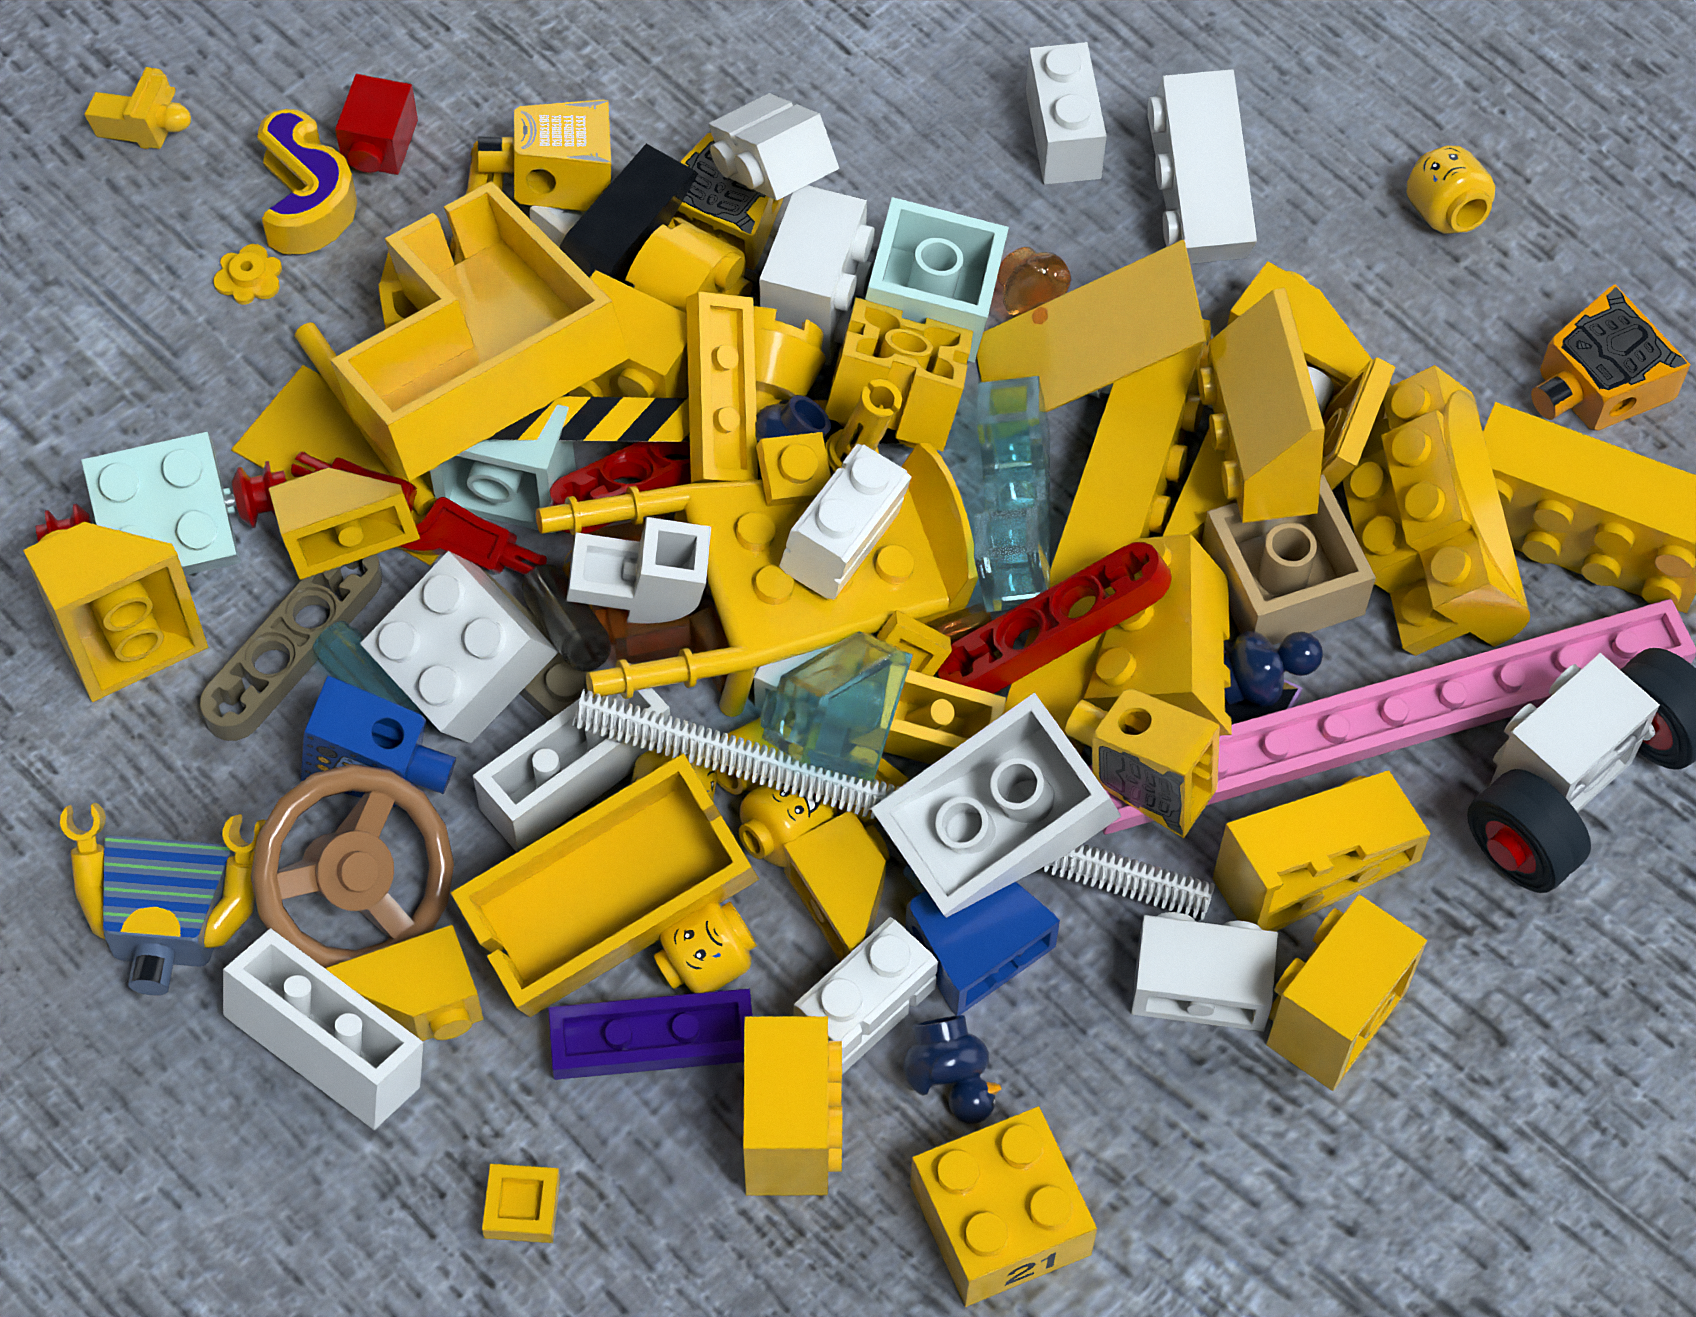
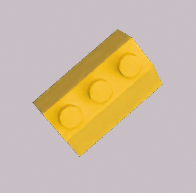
(1264, 413)
(115, 604)

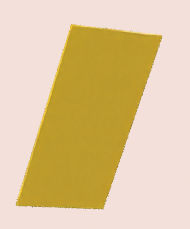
(1100, 329)
(313, 421)

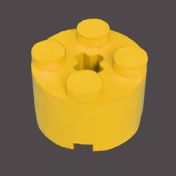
(687, 262)

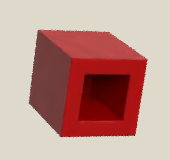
(377, 124)

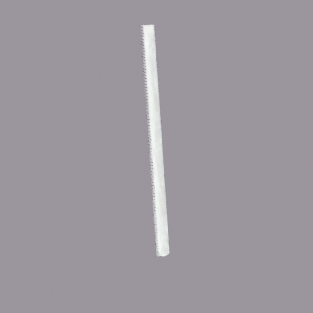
(1082, 861)

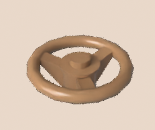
(352, 864)

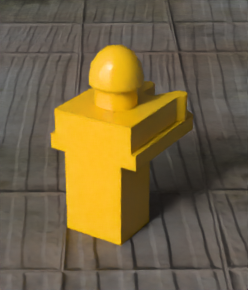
(143, 116)

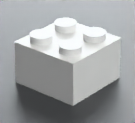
(819, 263)
(459, 647)

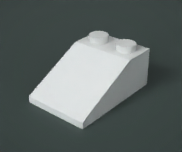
(996, 808)

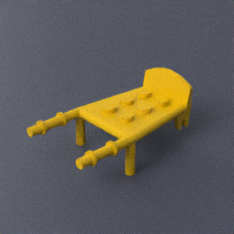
(916, 567)

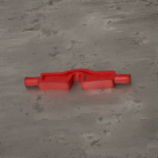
(446, 525)

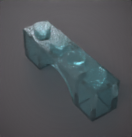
(1015, 523)

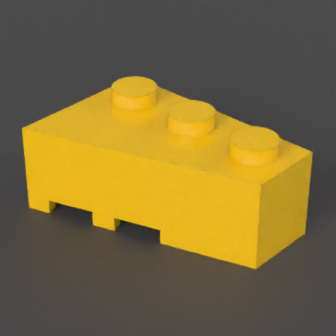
(1174, 644)
(1317, 850)

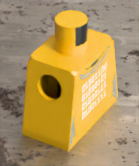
(555, 154)

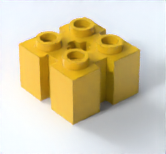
(918, 358)

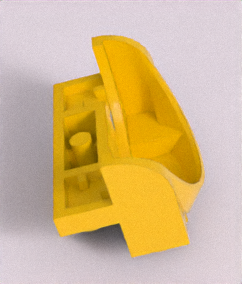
(1435, 518)

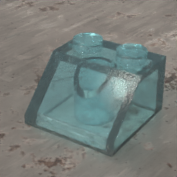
(838, 705)

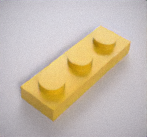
(721, 388)

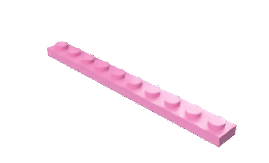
(1424, 704)

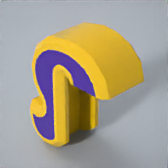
(320, 183)

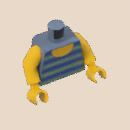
(161, 896)

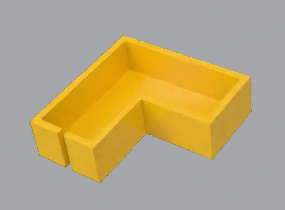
(488, 336)

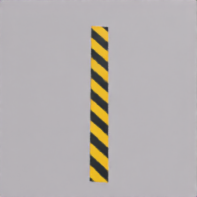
(628, 420)

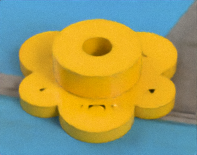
(248, 274)

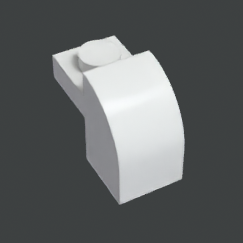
(649, 578)

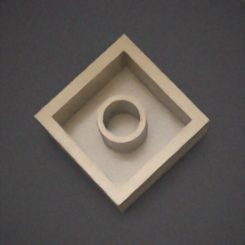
(1290, 569)

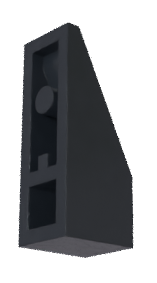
(628, 213)

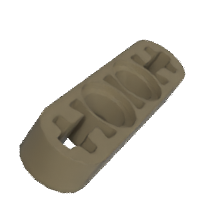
(284, 634)

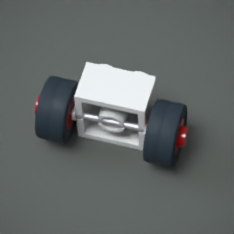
(1571, 752)

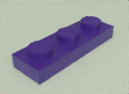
(648, 1033)

